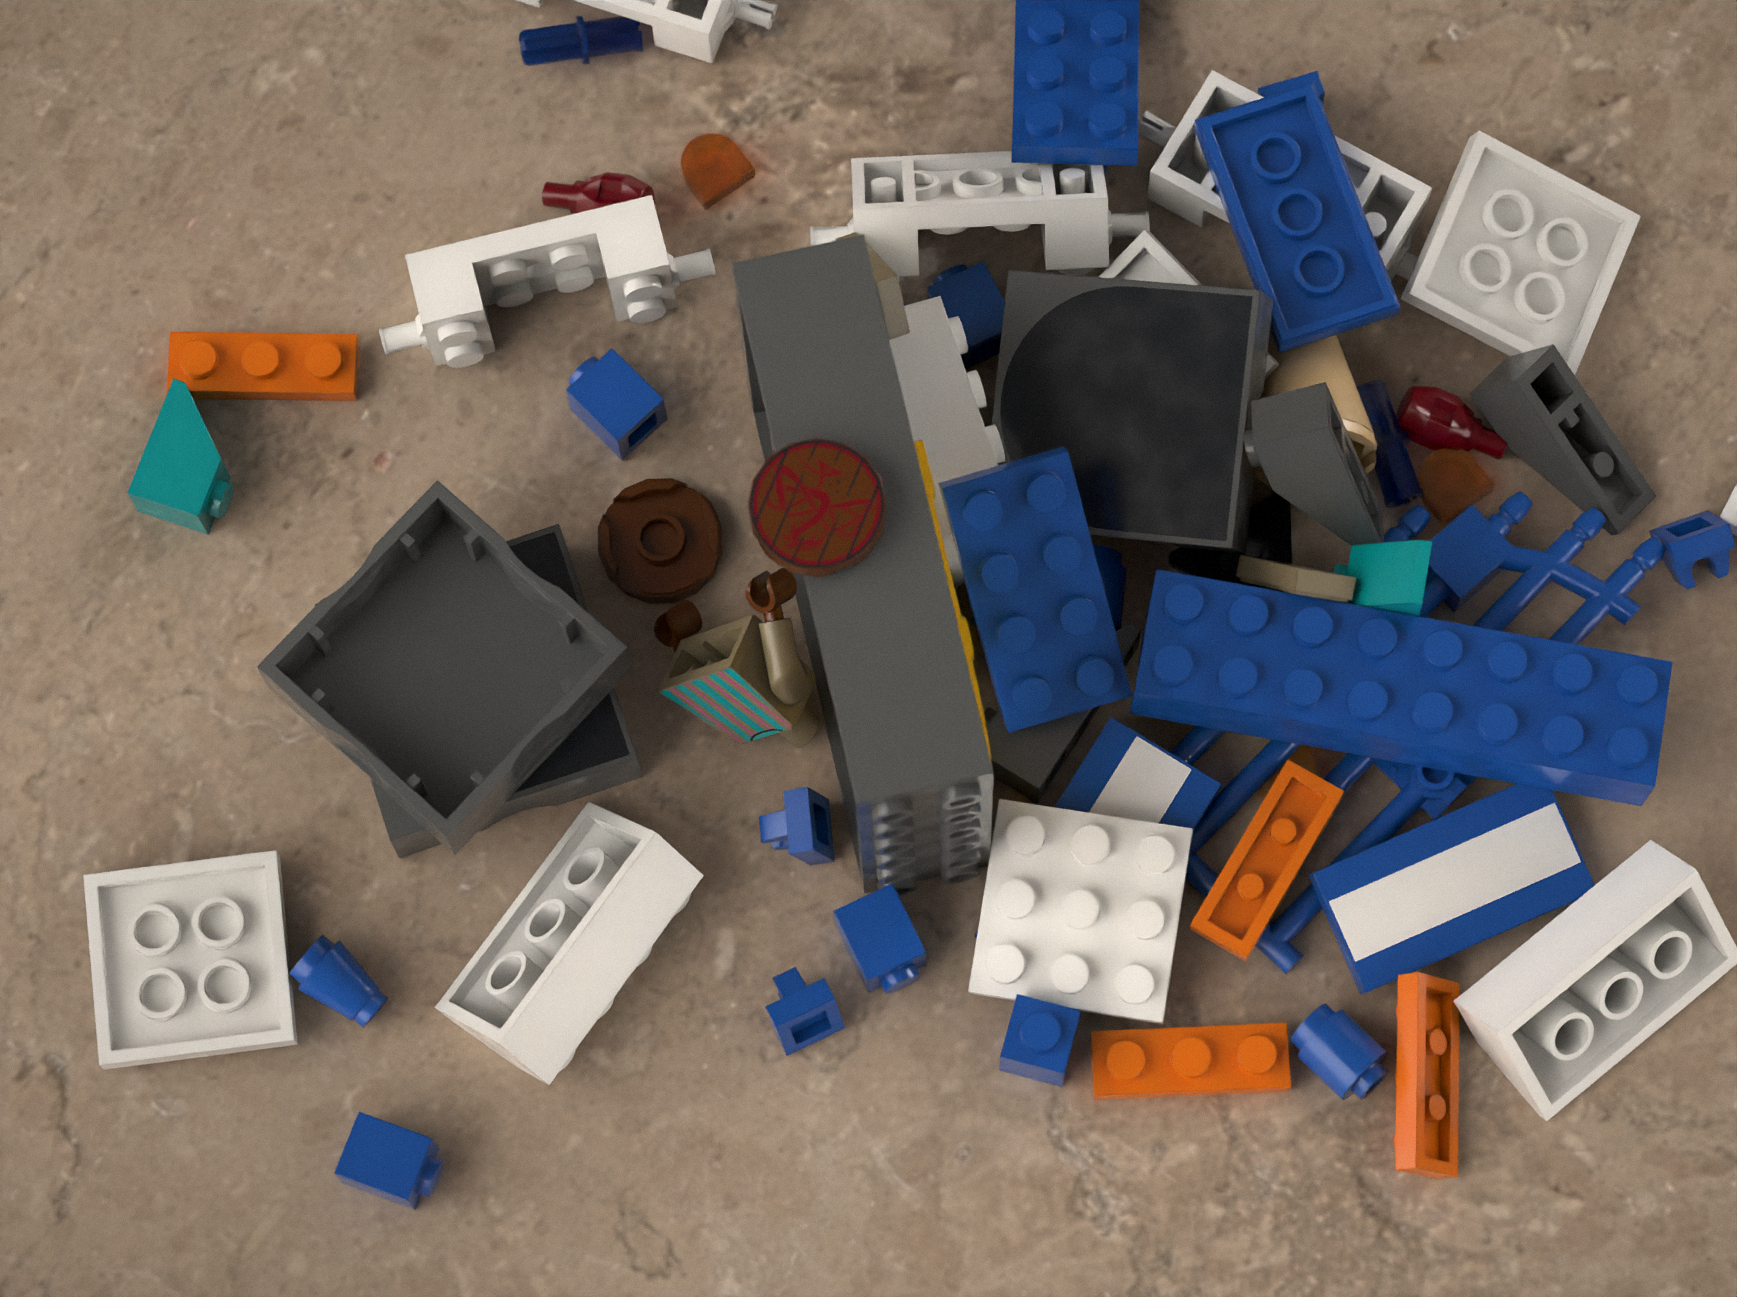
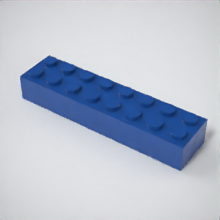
(1402, 688)

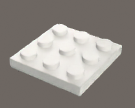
(1520, 253)
(1081, 910)
(190, 960)

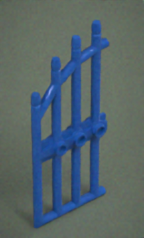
(1423, 786)

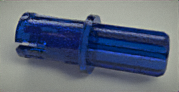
(580, 40)
(1393, 461)

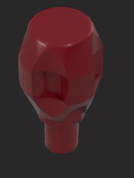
(595, 192)
(1444, 421)

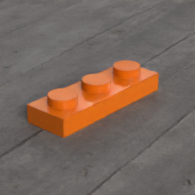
(265, 365)
(1266, 860)
(1190, 1061)
(1427, 1076)

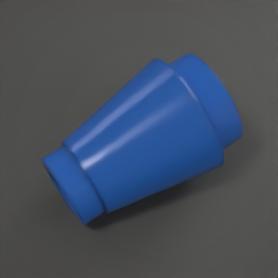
(338, 981)

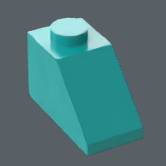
(181, 468)
(1389, 575)

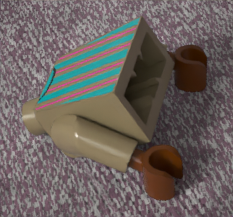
(742, 673)

